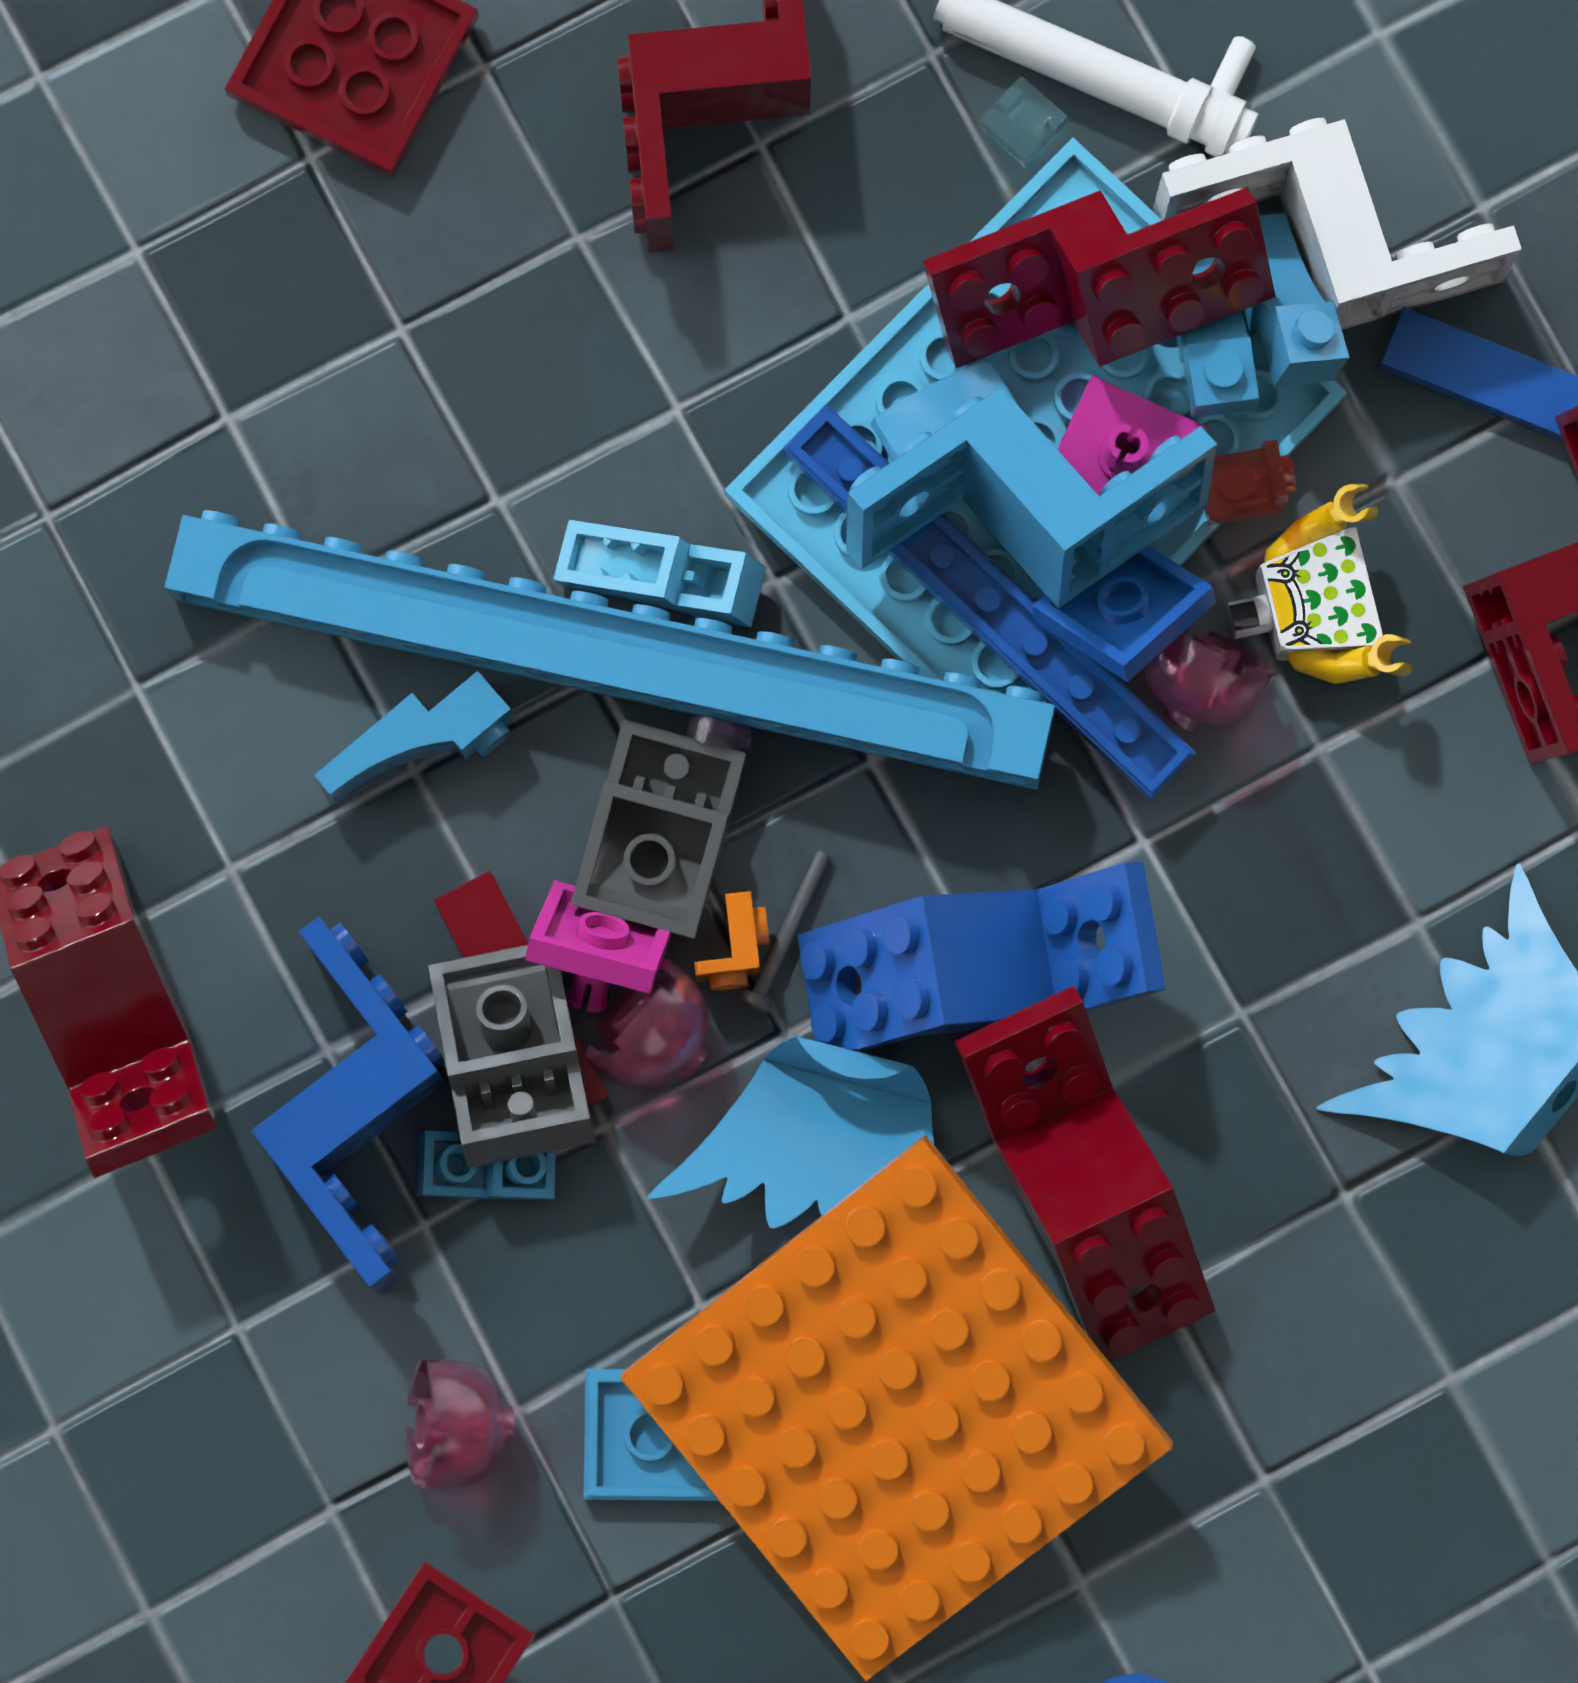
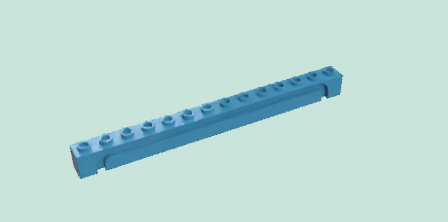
(611, 650)

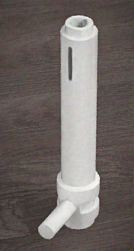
(1184, 108)

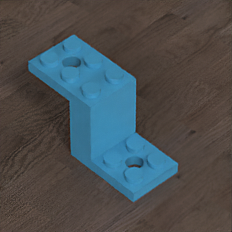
(1028, 496)

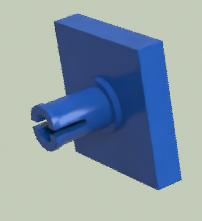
(1129, 612)

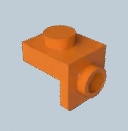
(747, 931)

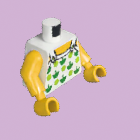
(1320, 598)

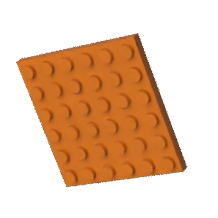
(896, 1408)

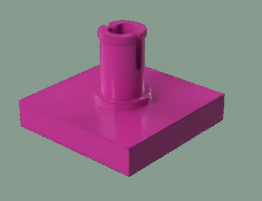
(1117, 432)
(595, 948)

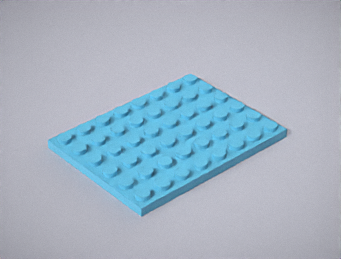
(1047, 384)

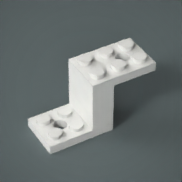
(1337, 222)

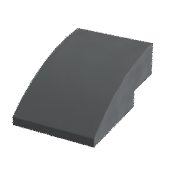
(659, 828)
(510, 1056)

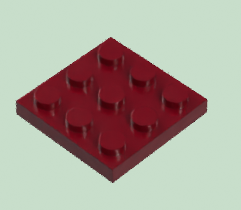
(353, 70)

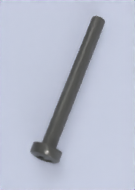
(757, 998)

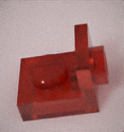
(1250, 484)

